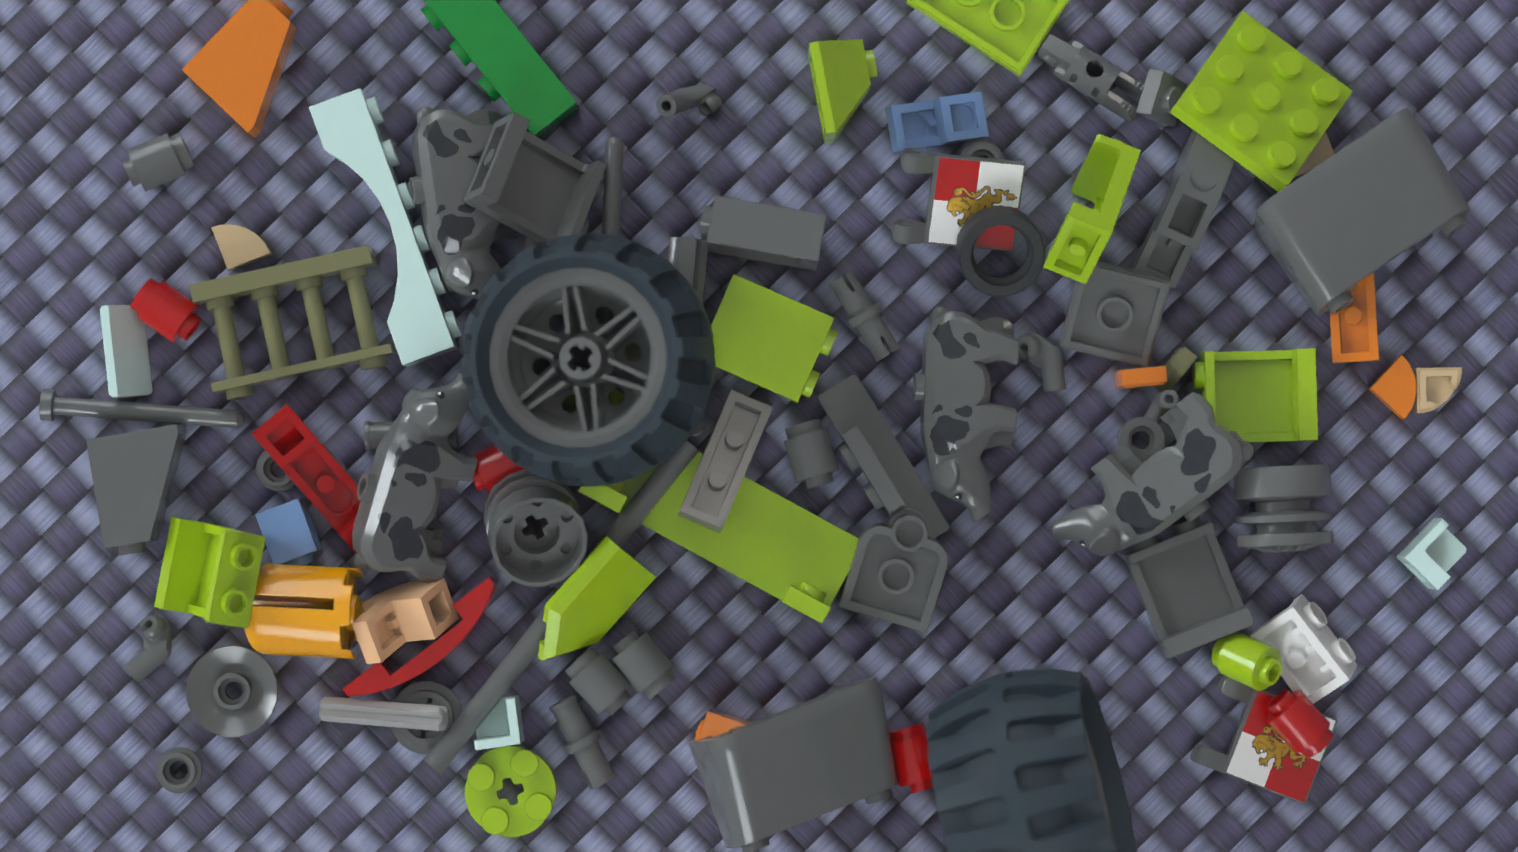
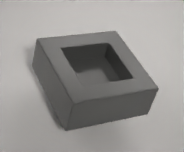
(1159, 96)

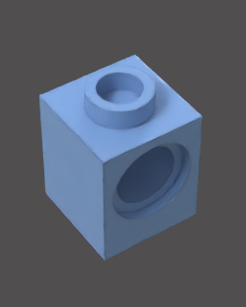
(290, 533)

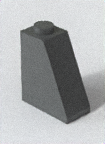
(134, 484)

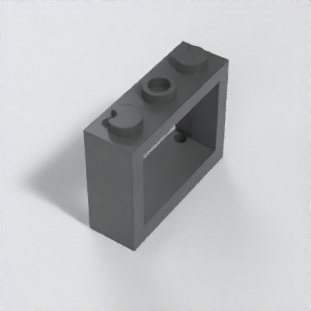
(763, 232)

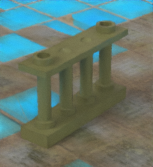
(308, 278)

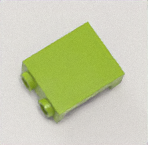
(1087, 230)
(770, 339)
(1261, 392)
(210, 572)

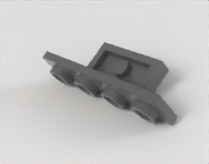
(877, 453)

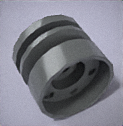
(1283, 506)
(540, 549)

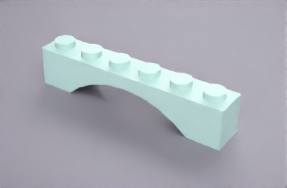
(417, 315)

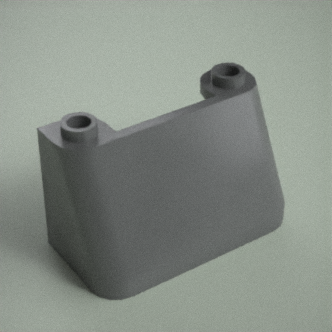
(1360, 211)
(798, 764)

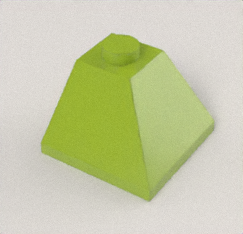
(840, 81)

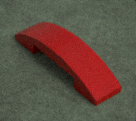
(311, 469)
(470, 608)

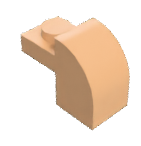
(403, 615)

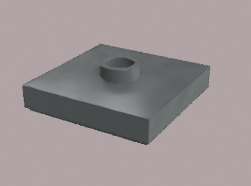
(1116, 314)

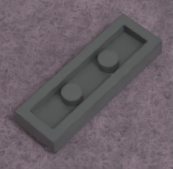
(725, 461)

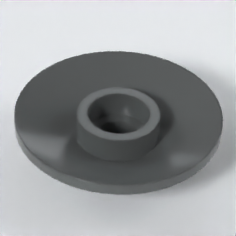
(209, 697)

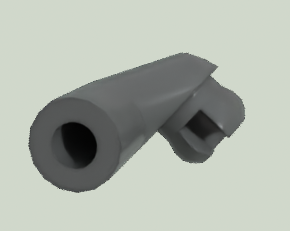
(688, 97)
(1045, 356)
(156, 647)

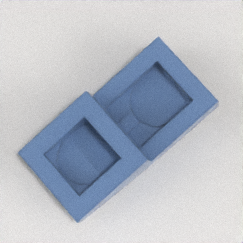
(937, 121)

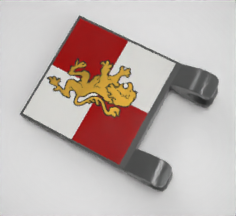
(956, 193)
(1258, 751)

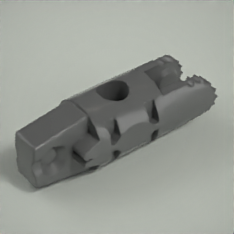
(1074, 62)

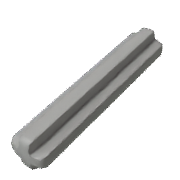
(384, 713)

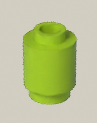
(1247, 660)

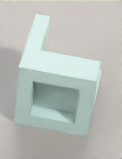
(1432, 554)
(501, 726)

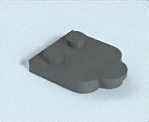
(897, 571)

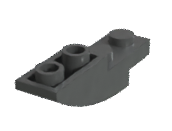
(1186, 209)

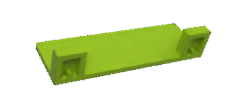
(761, 541)

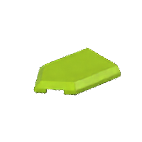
(592, 599)

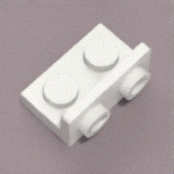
(1308, 649)

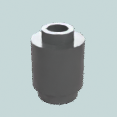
(158, 161)
(811, 453)
(643, 664)
(599, 682)

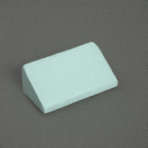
(125, 352)

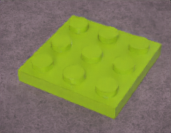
(1261, 102)

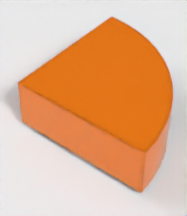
(1140, 377)
(1396, 387)

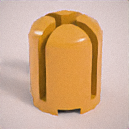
(305, 611)

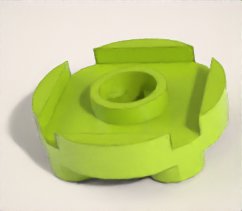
(533, 804)

